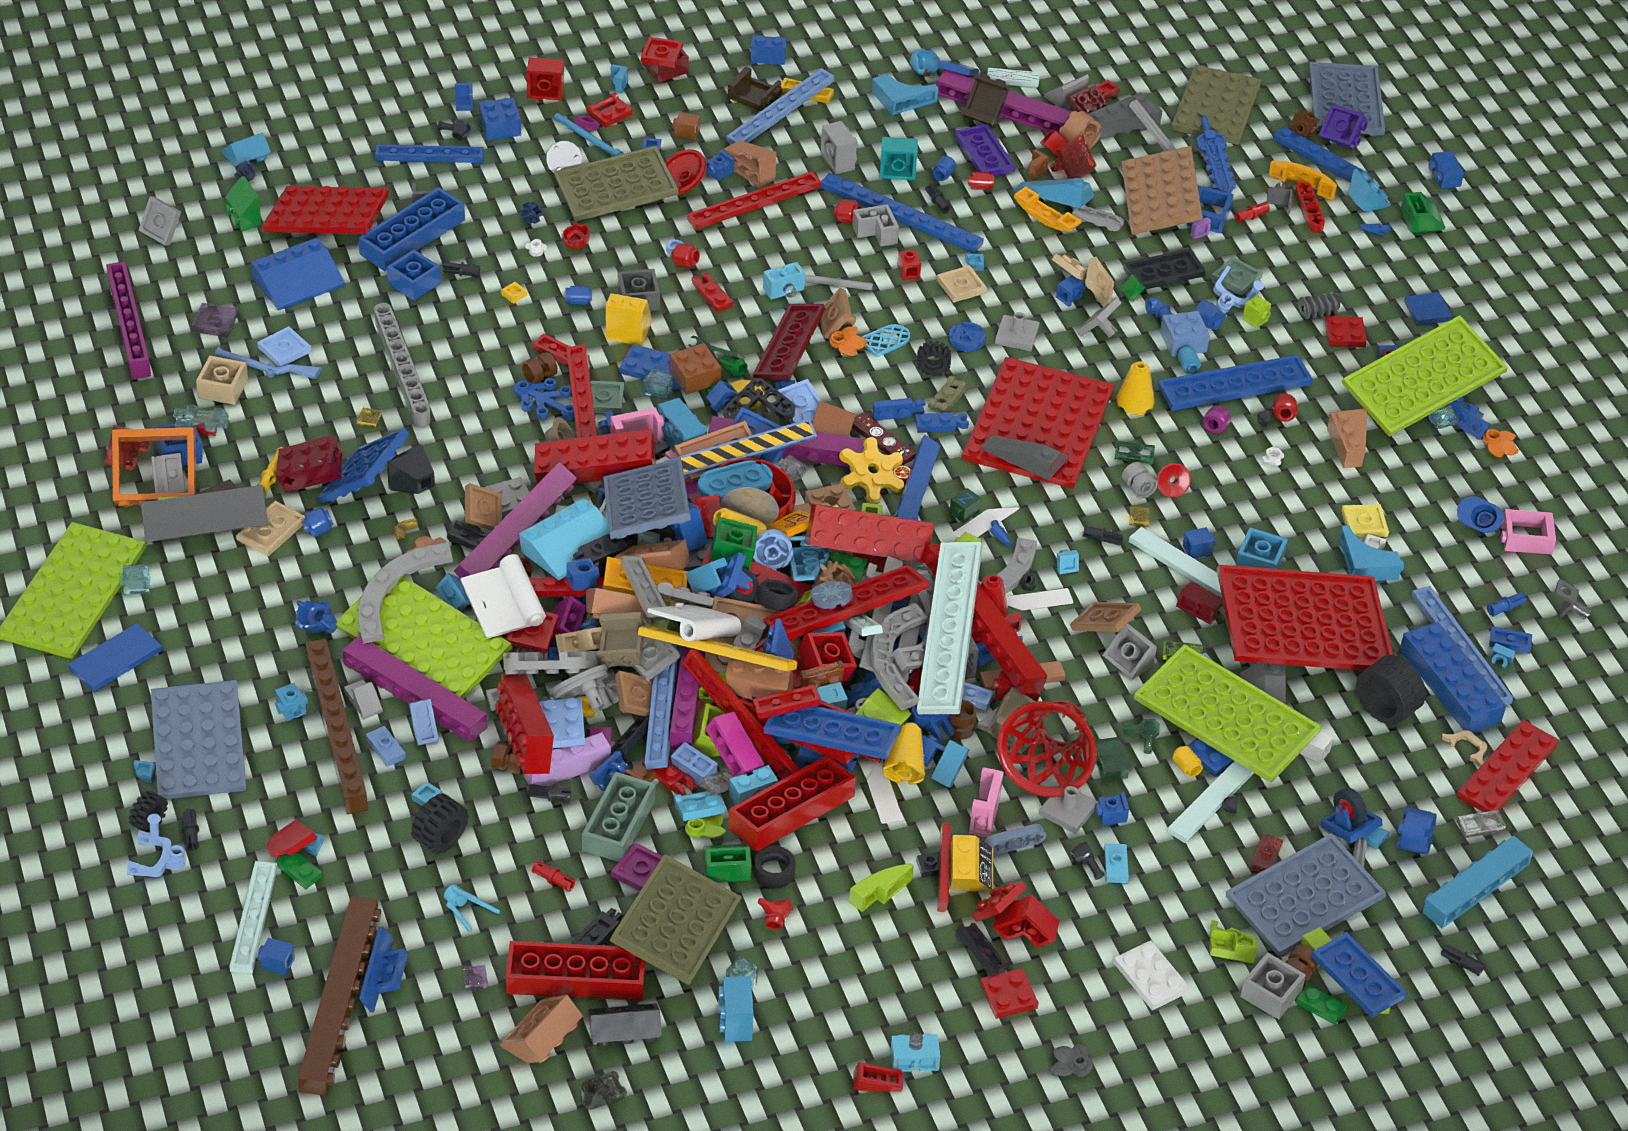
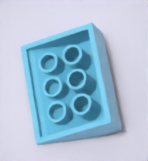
(560, 535)

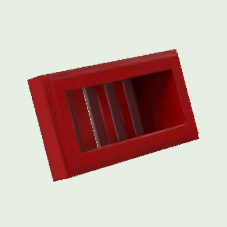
(863, 1078)

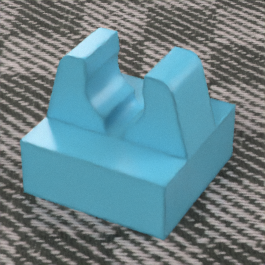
(1067, 561)

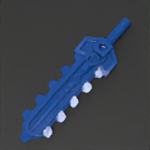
(1213, 145)

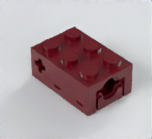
(309, 463)

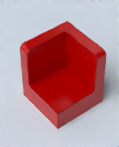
(1053, 141)

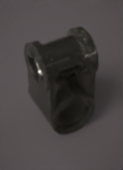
(602, 1090)

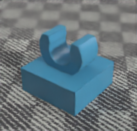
(1502, 653)

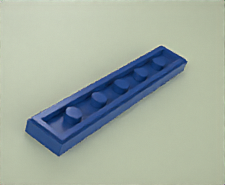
(424, 153)
(919, 475)

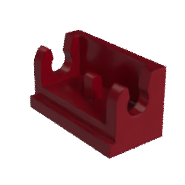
(1200, 602)

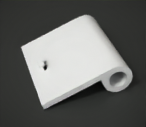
(507, 598)
(700, 622)

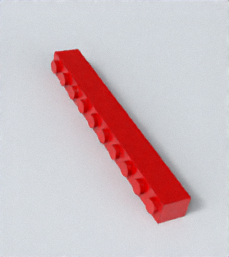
(999, 637)

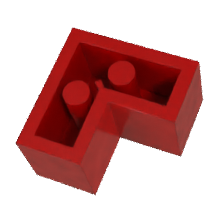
(1027, 918)

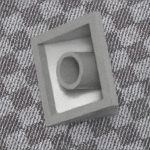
(1060, 94)
(1131, 652)

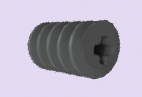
(1319, 305)

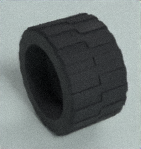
(1391, 689)

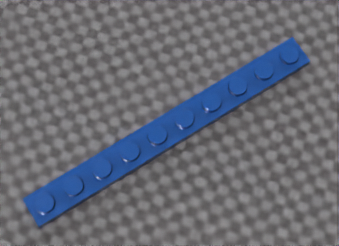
(903, 213)

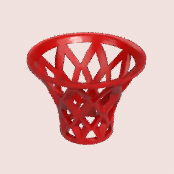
(1039, 735)

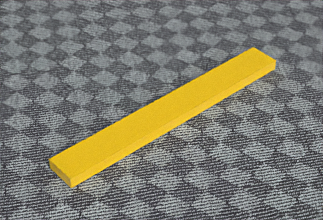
(719, 648)

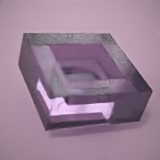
(475, 977)

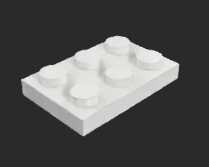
(1151, 975)

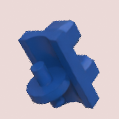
(606, 770)

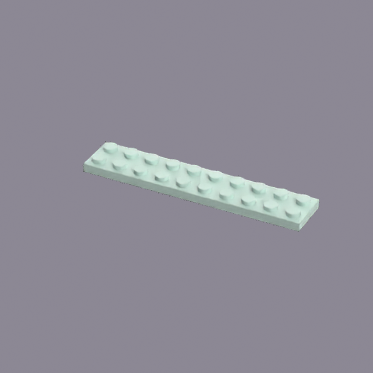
(949, 628)

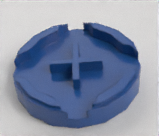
(967, 336)

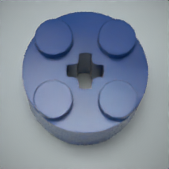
(1416, 830)

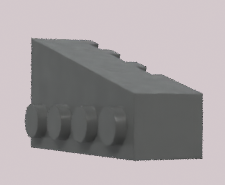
(1121, 118)

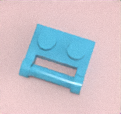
(698, 805)

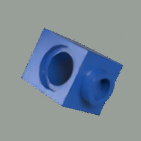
(582, 574)

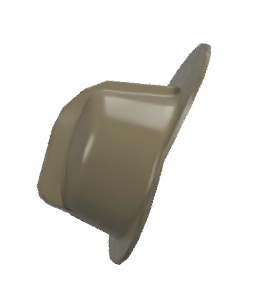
(560, 431)

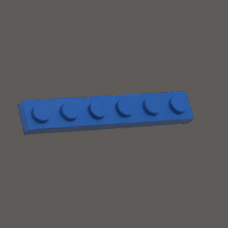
(1315, 153)

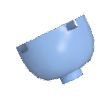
(773, 549)

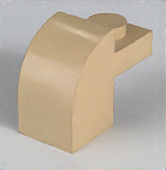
(579, 641)

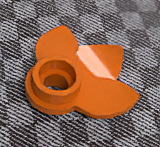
(847, 341)
(1500, 442)

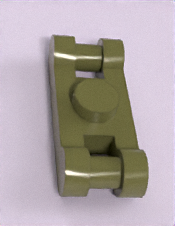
(947, 395)

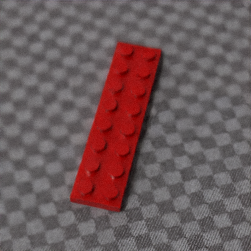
(866, 596)

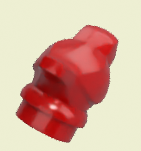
(775, 912)

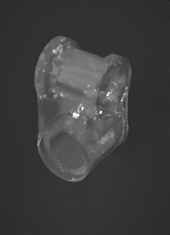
(792, 467)

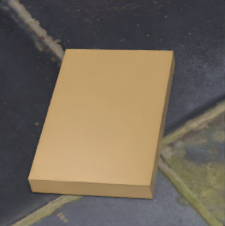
(282, 525)

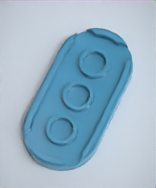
(734, 476)

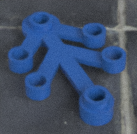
(525, 389)

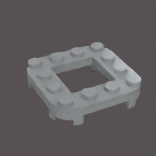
(532, 661)

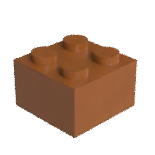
(695, 368)

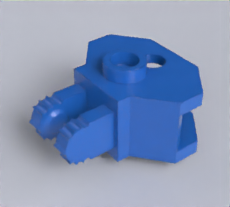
(931, 723)

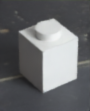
(1318, 747)

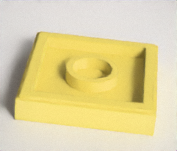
(1365, 520)

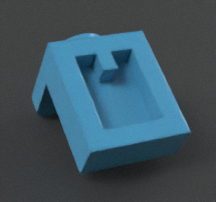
(619, 75)

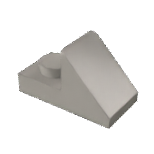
(750, 633)
(364, 698)

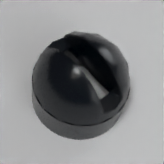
(1265, 418)
(1028, 586)
(1230, 804)

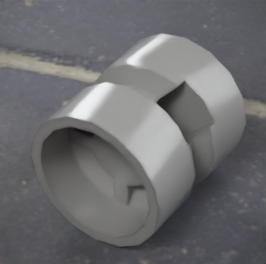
(1139, 480)

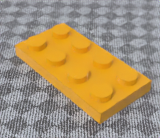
(617, 581)

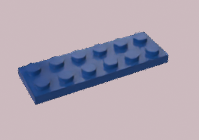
(836, 730)

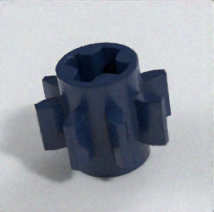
(246, 170)
(531, 212)

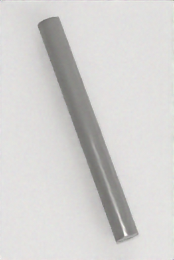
(838, 282)

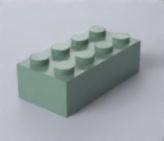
(618, 817)

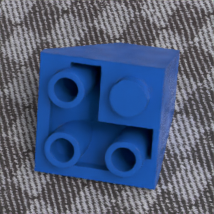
(778, 642)

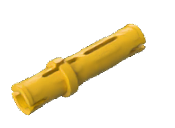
(269, 475)

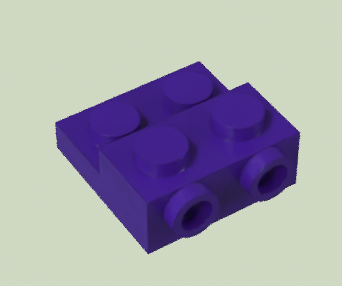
(1343, 127)

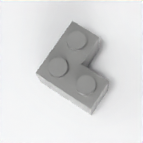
(877, 222)

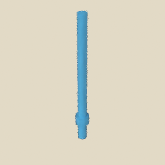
(613, 152)

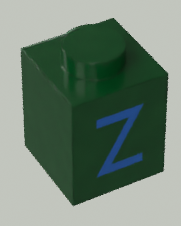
(965, 505)

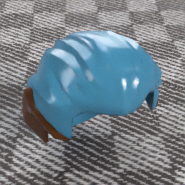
(924, 62)

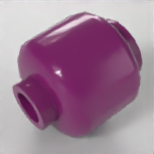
(1217, 419)

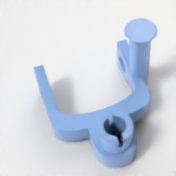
(1227, 299)
(171, 857)

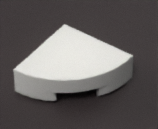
(1375, 542)

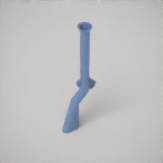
(307, 371)

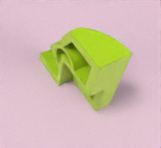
(1232, 944)

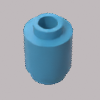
(1189, 359)

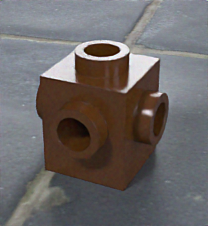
(1304, 123)

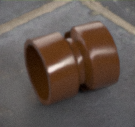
(540, 367)
(963, 723)
(504, 758)
(1302, 960)

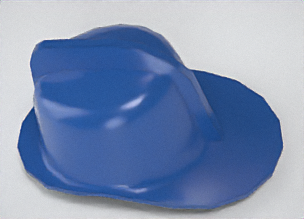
(1480, 514)

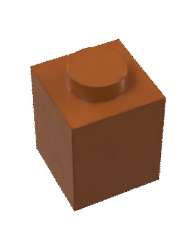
(686, 126)

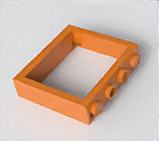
(152, 435)

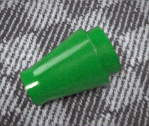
(734, 365)

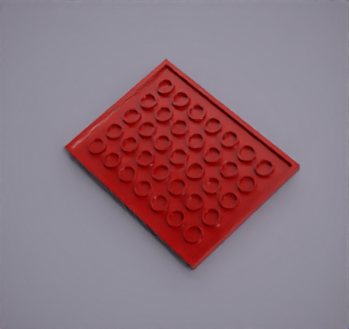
(1040, 408)
(1303, 617)

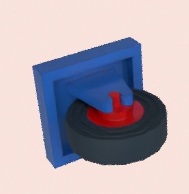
(736, 581)
(1351, 817)

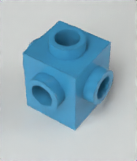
(290, 701)

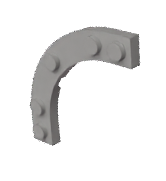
(1019, 564)
(387, 578)
(882, 649)
(913, 657)

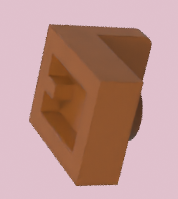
(1038, 164)
(641, 772)

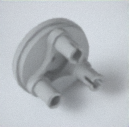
(588, 683)

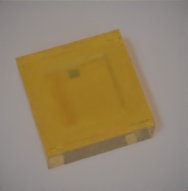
(369, 417)
(1139, 516)

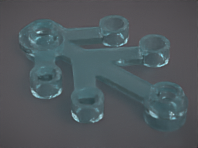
(211, 419)

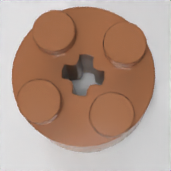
(1079, 124)

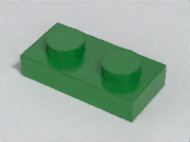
(299, 869)
(1321, 1004)

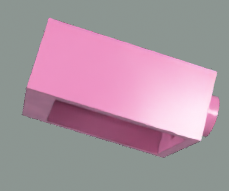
(1528, 543)

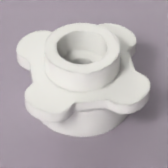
(536, 248)
(1273, 456)

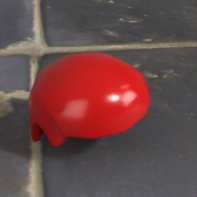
(576, 236)

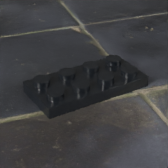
(1166, 268)

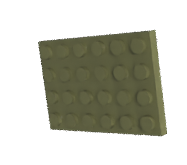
(1222, 98)
(615, 183)
(676, 919)

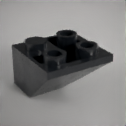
(410, 471)

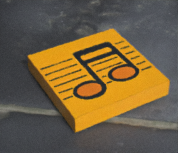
(792, 523)

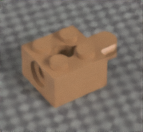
(828, 496)

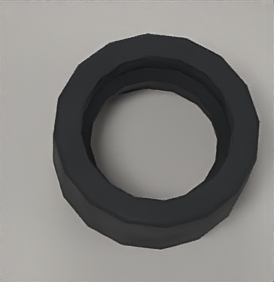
(777, 595)
(772, 853)

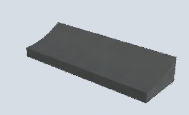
(204, 514)

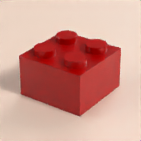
(545, 79)
(827, 648)

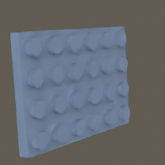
(1348, 87)
(646, 498)
(198, 739)
(1304, 893)

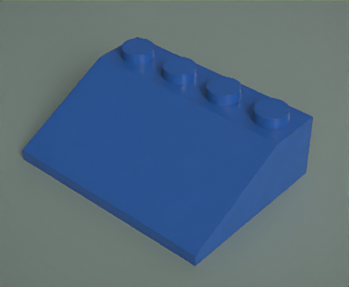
(297, 274)

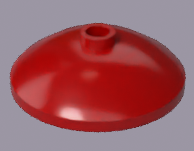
(686, 169)

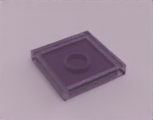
(214, 320)

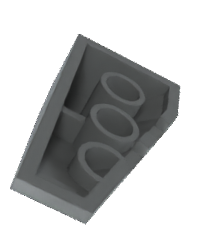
(1030, 456)
(1268, 678)

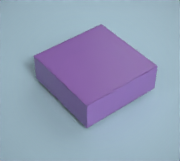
(1200, 228)

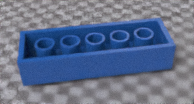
(411, 228)
(1452, 677)

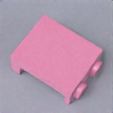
(639, 421)
(983, 812)

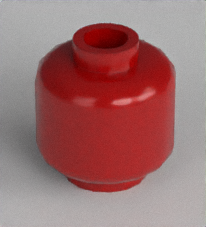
(844, 210)
(685, 255)
(1285, 407)

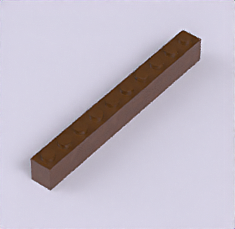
(336, 727)
(339, 996)

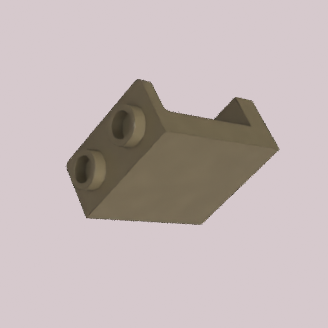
(620, 639)
(1009, 703)

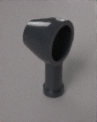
(459, 129)
(1083, 854)

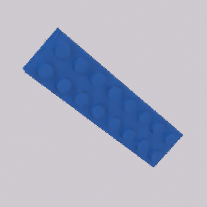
(1235, 382)

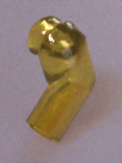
(403, 526)

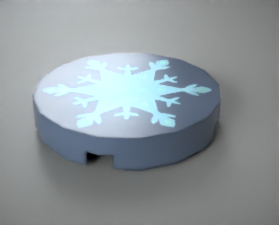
(831, 594)

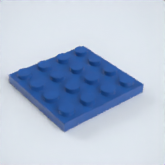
(364, 466)

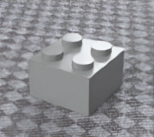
(838, 147)
(1273, 985)

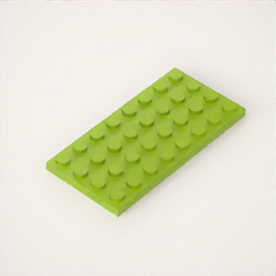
(1424, 375)
(71, 590)
(432, 637)
(1227, 713)

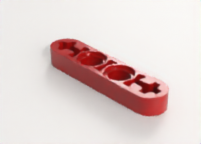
(1312, 206)

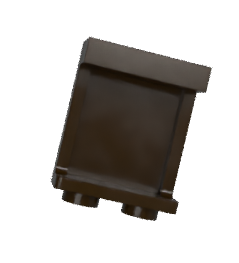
(752, 91)
(985, 100)

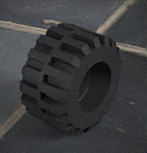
(439, 823)

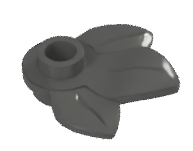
(1071, 1061)

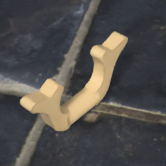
(1467, 735)

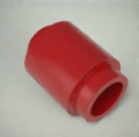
(981, 180)

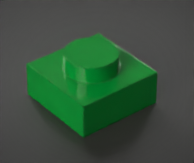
(1132, 287)

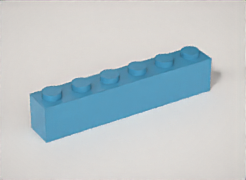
(1477, 881)

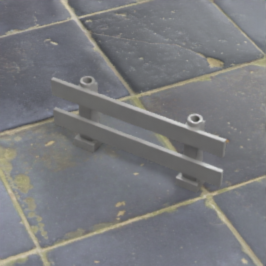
(907, 639)

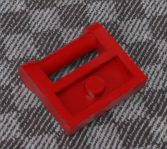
(611, 114)

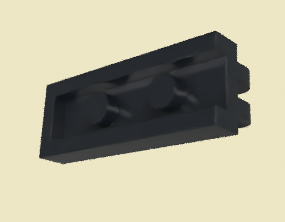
(465, 535)
(631, 737)
(981, 949)

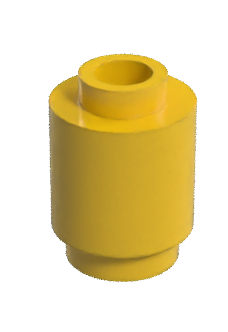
(1187, 761)

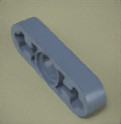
(1026, 835)

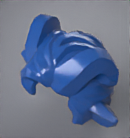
(315, 617)

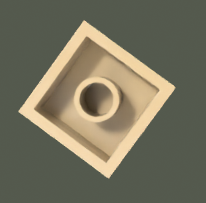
(222, 380)

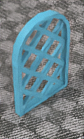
(894, 345)

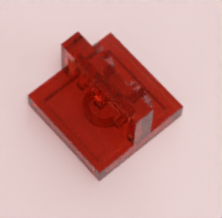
(1074, 158)

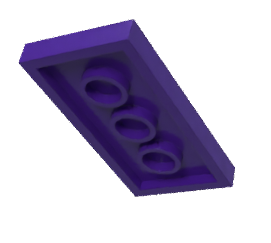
(984, 150)

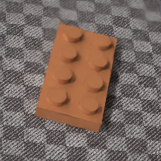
(713, 439)

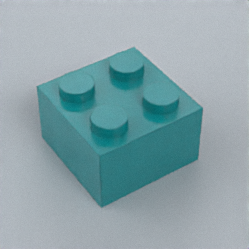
(898, 158)

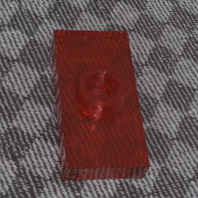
(1266, 853)

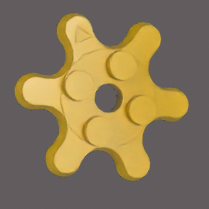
(862, 477)

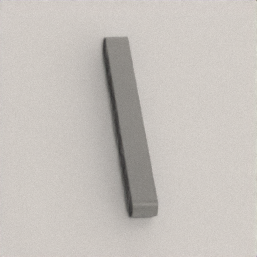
(402, 365)

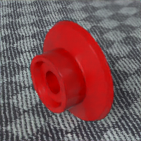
(1179, 485)

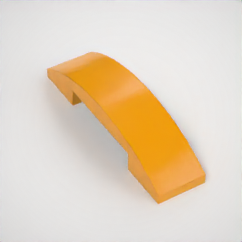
(1296, 172)
(1030, 203)

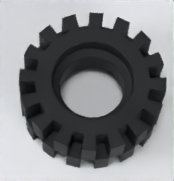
(934, 366)
(147, 804)

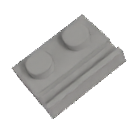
(168, 473)

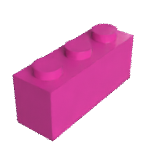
(734, 745)

